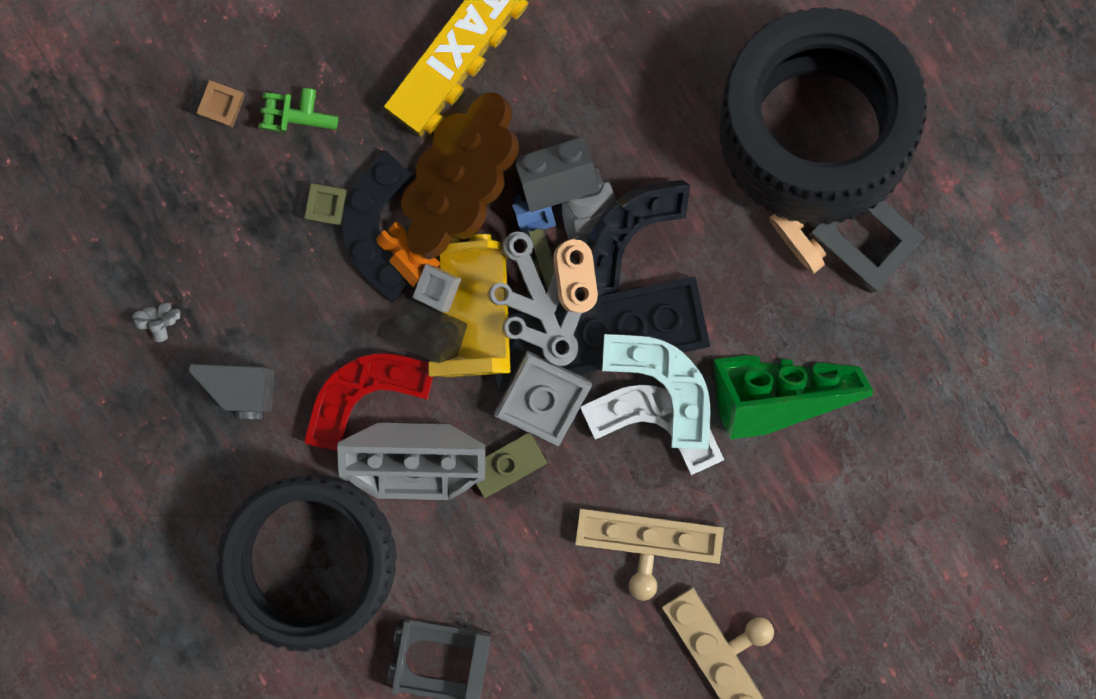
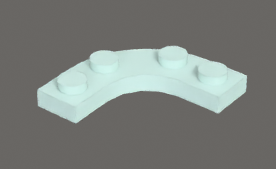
(676, 373)

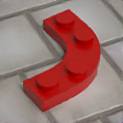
(356, 380)

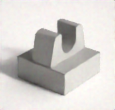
(437, 288)

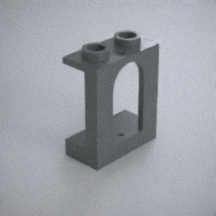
(870, 274)
(410, 683)

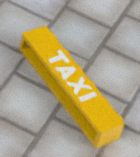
(449, 61)

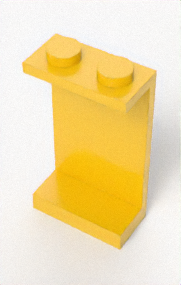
(484, 345)

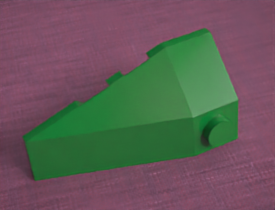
(767, 397)

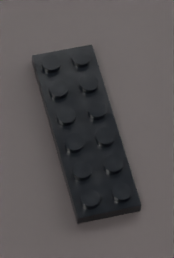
(658, 311)

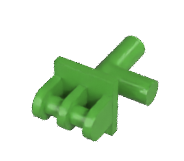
(303, 116)

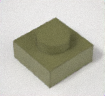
(326, 204)

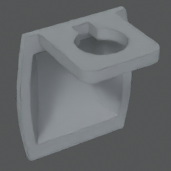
(584, 212)

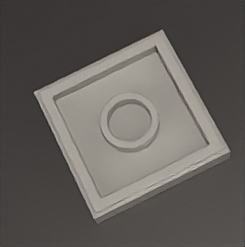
(543, 398)

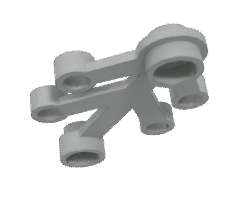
(541, 306)

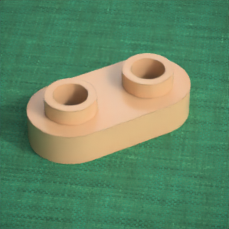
(807, 252)
(572, 276)

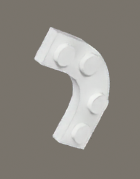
(647, 405)

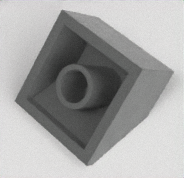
(556, 174)
(238, 388)

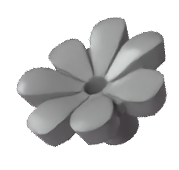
(156, 320)

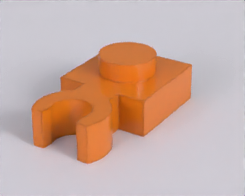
(404, 260)

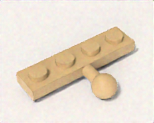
(648, 538)
(712, 650)

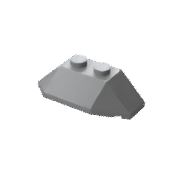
(412, 461)

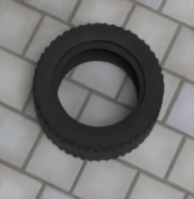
(836, 45)

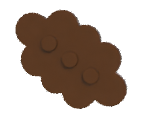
(459, 175)

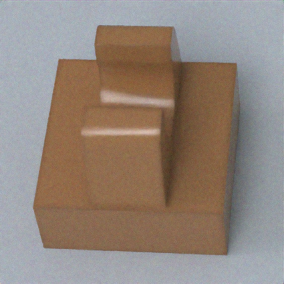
(220, 104)

